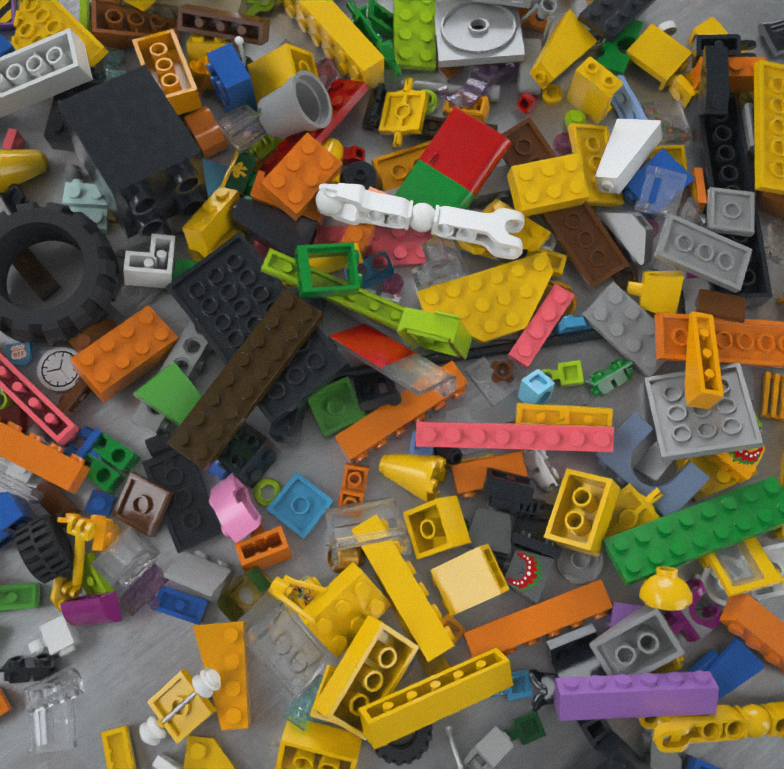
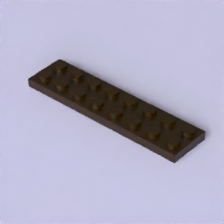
(245, 380)

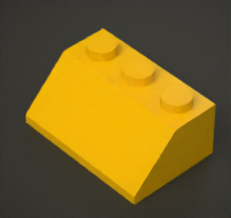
(317, 747)

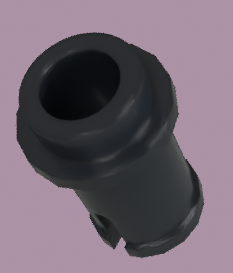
(451, 454)

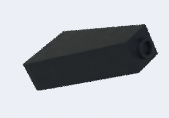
(273, 226)

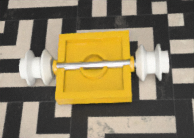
(180, 706)

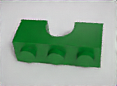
(615, 60)

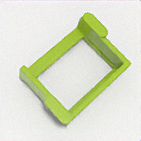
(444, 328)

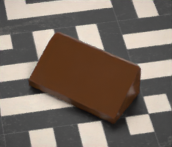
(721, 305)
(56, 501)

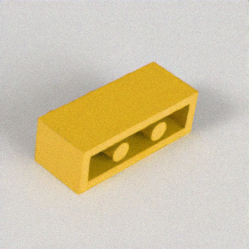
(211, 220)

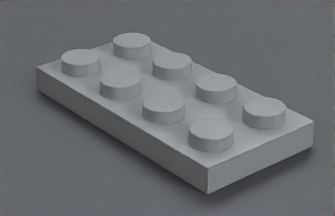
(703, 253)
(625, 327)

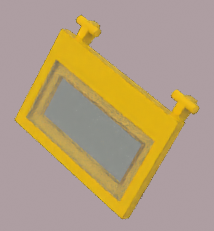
(743, 567)

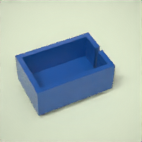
(230, 79)

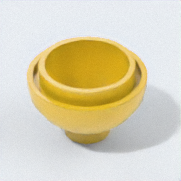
(666, 590)

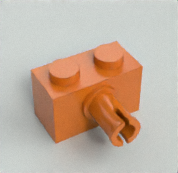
(263, 548)

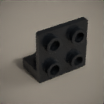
(529, 536)

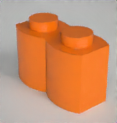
(206, 132)

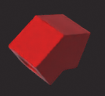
(527, 98)
(353, 154)

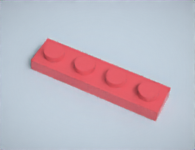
(540, 326)

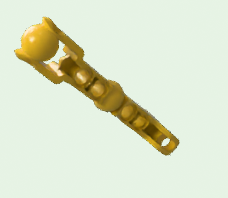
(725, 725)

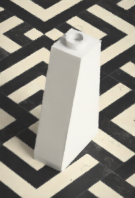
(626, 152)

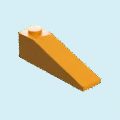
(702, 368)

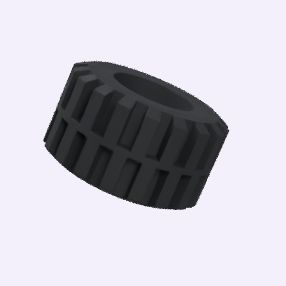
(44, 548)
(408, 752)

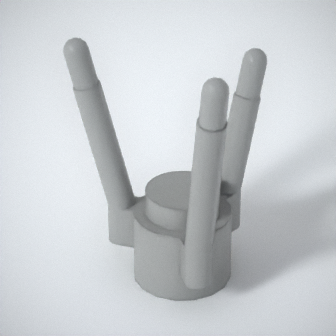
(544, 11)

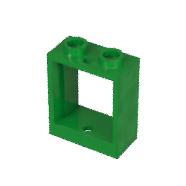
(351, 255)

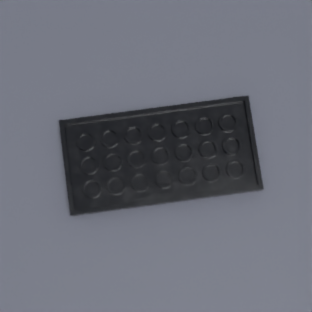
(229, 298)

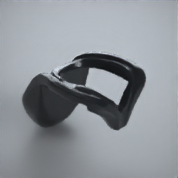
(546, 688)

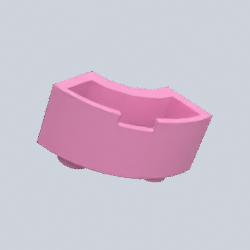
(234, 508)

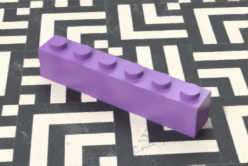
(635, 695)

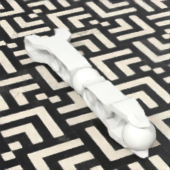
(445, 221)

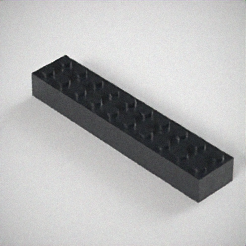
(725, 162)

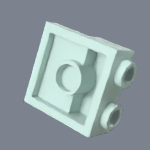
(88, 200)

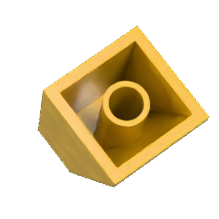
(277, 66)

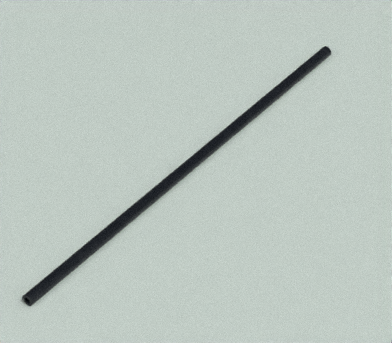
(486, 351)

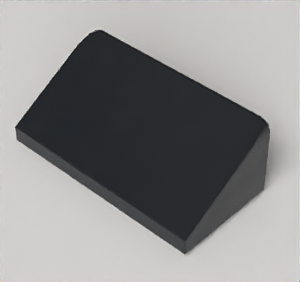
(508, 486)

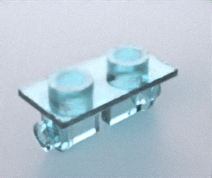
(299, 710)

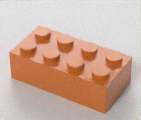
(125, 353)

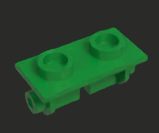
(601, 379)

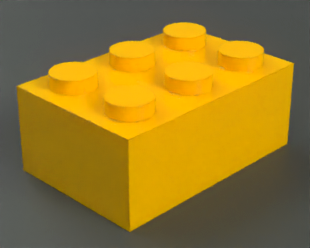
(548, 185)
(582, 512)
(344, 609)

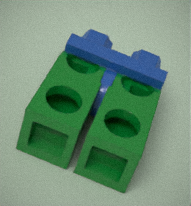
(99, 449)

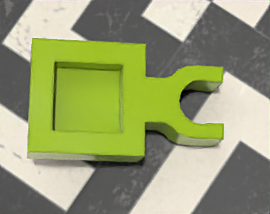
(568, 373)

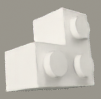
(151, 268)

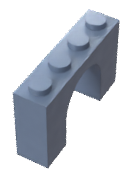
(676, 490)

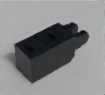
(732, 41)

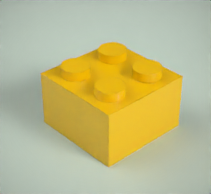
(436, 527)

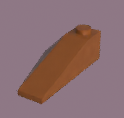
(118, 24)

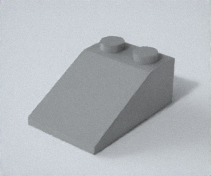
(200, 574)
(637, 643)

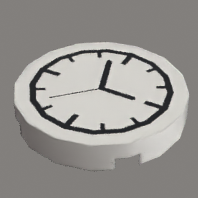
(56, 370)

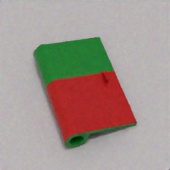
(455, 163)

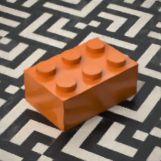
(298, 176)

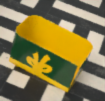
(240, 170)

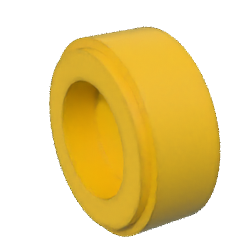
(552, 95)

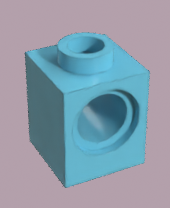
(536, 388)

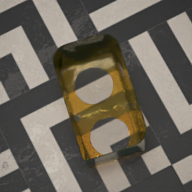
(230, 602)

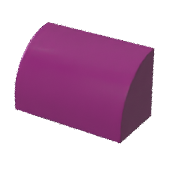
(92, 609)

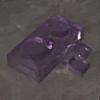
(144, 590)

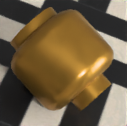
(345, 558)

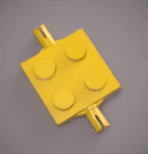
(403, 112)
(632, 510)

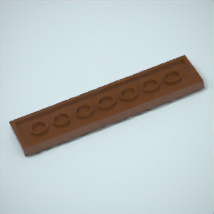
(574, 227)

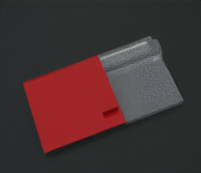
(394, 360)

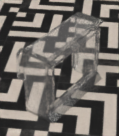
(357, 513)

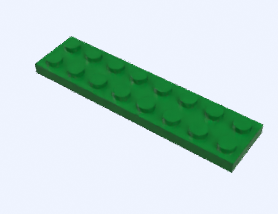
(697, 530)

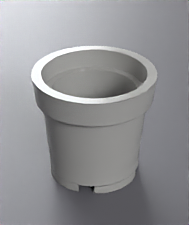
(296, 106)

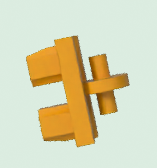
(201, 74)

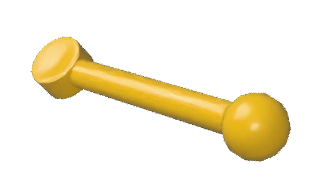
(472, 459)

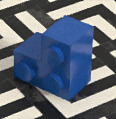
(13, 514)

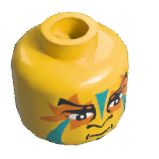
(302, 596)

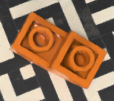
(353, 484)

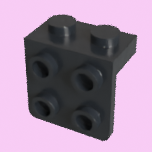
(249, 455)
(572, 654)

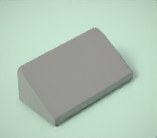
(651, 465)

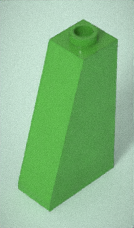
(169, 394)

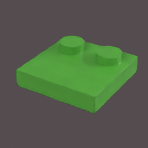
(335, 407)

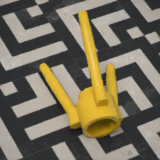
(281, 591)

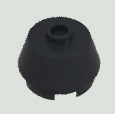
(362, 174)

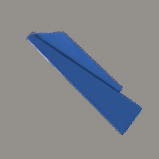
(731, 667)

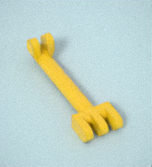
(83, 532)

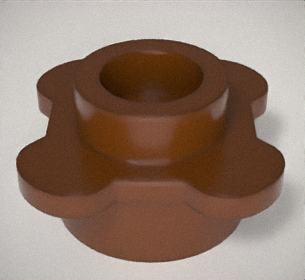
(497, 376)

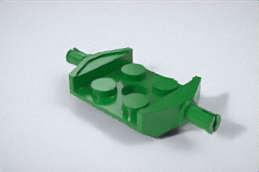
(385, 48)

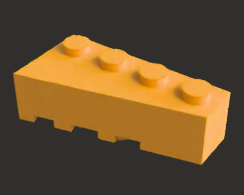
(226, 652)

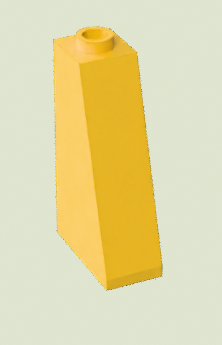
(562, 49)

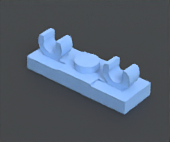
(627, 103)

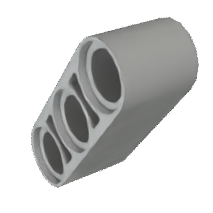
(525, 81)

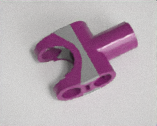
(694, 622)

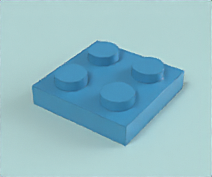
(300, 505)

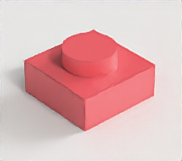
(13, 140)

